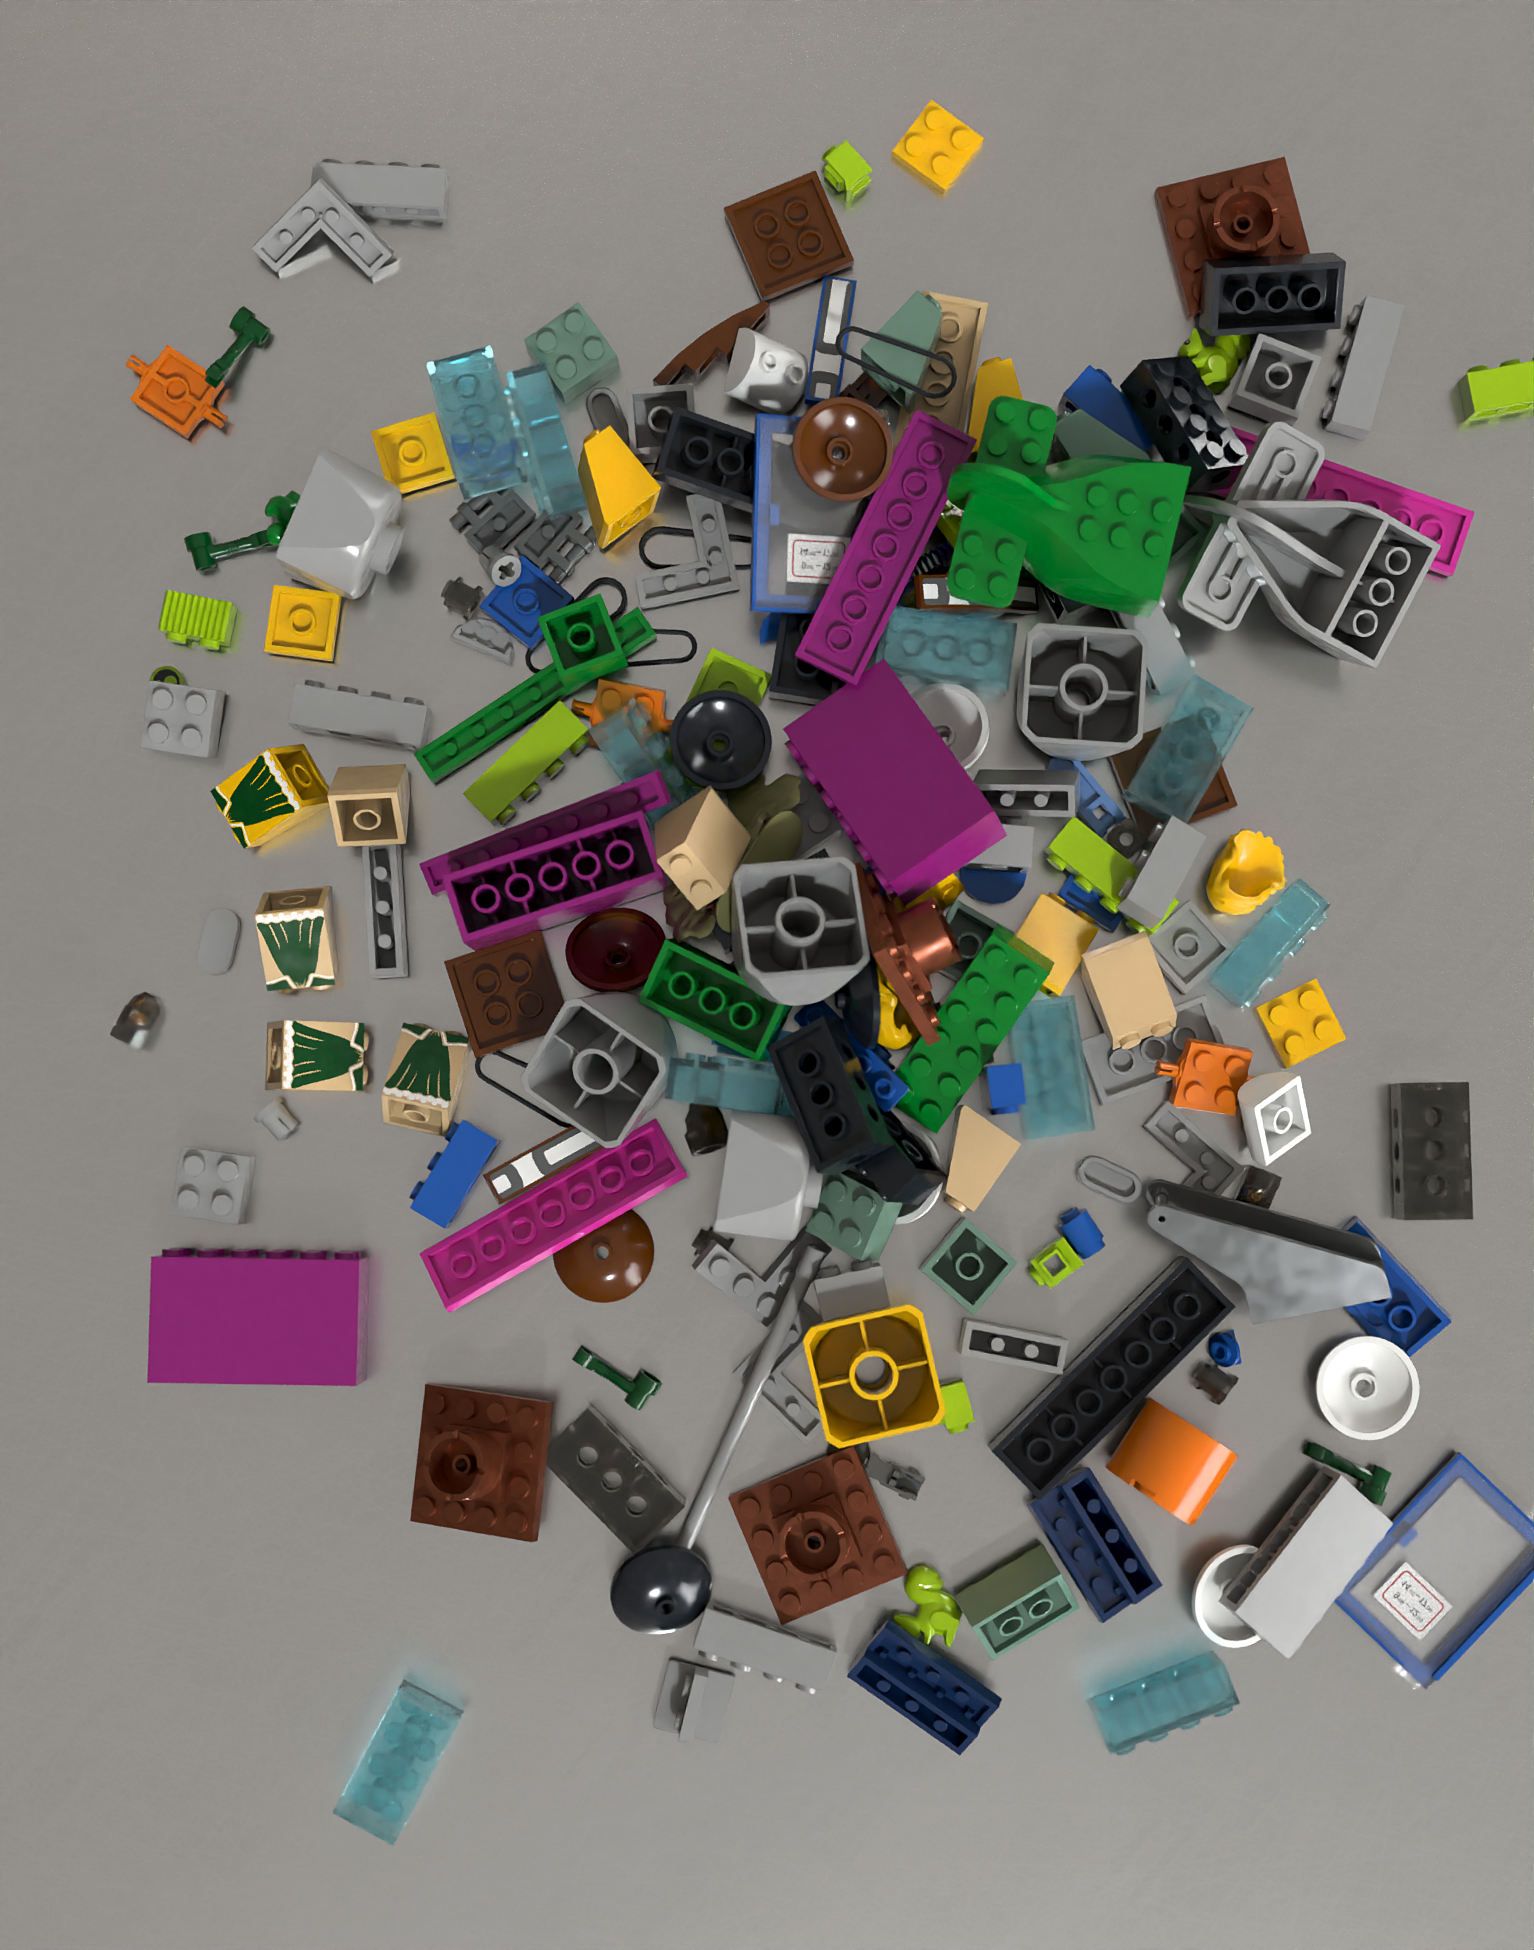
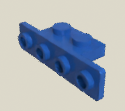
(878, 1070)

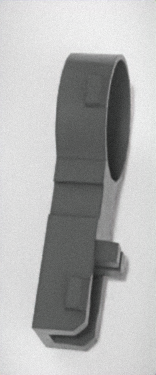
(890, 1474)

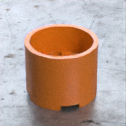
(1171, 1462)

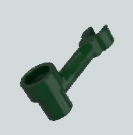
(249, 330)
(205, 552)
(638, 1389)
(1372, 1481)

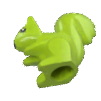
(1216, 363)
(937, 1608)

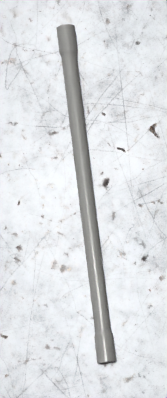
(804, 1275)

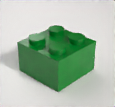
(582, 641)

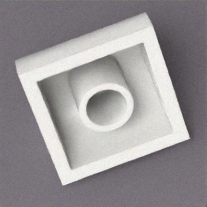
(765, 373)
(1273, 1114)

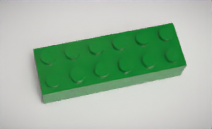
(972, 1026)

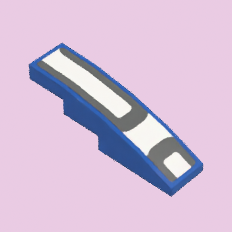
(826, 362)

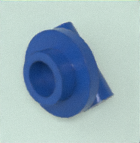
(1225, 1349)

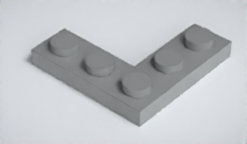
(325, 210)
(708, 576)
(1211, 1164)
(756, 1295)
(779, 1393)

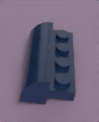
(1094, 1544)
(923, 1686)

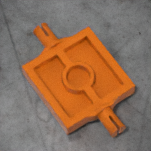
(176, 391)
(614, 693)
(1207, 1075)

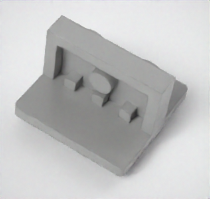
(693, 1702)

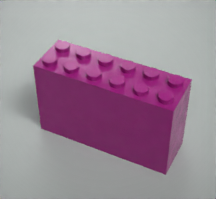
(893, 783)
(555, 881)
(258, 1317)

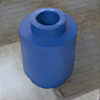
(1081, 1232)

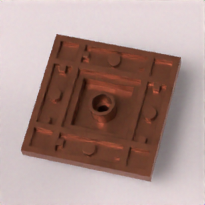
(1229, 216)
(908, 949)
(481, 1462)
(826, 1501)

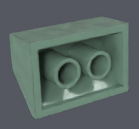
(1017, 1601)

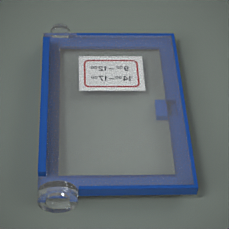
(794, 530)
(1442, 1572)

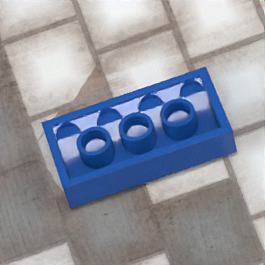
(1410, 1314)

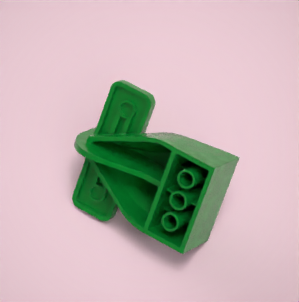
(1080, 526)

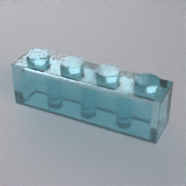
(1268, 943)

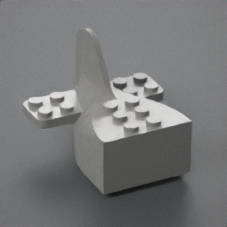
(1324, 564)

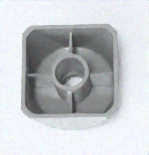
(342, 528)
(1102, 663)
(797, 928)
(602, 1064)
(766, 1177)

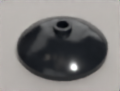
(722, 718)
(861, 1004)
(656, 1578)

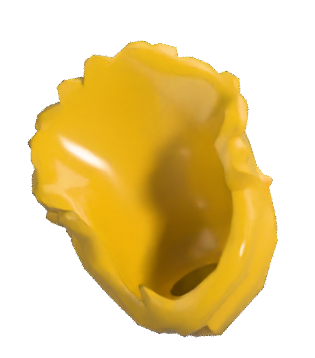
(1245, 873)
(893, 1017)

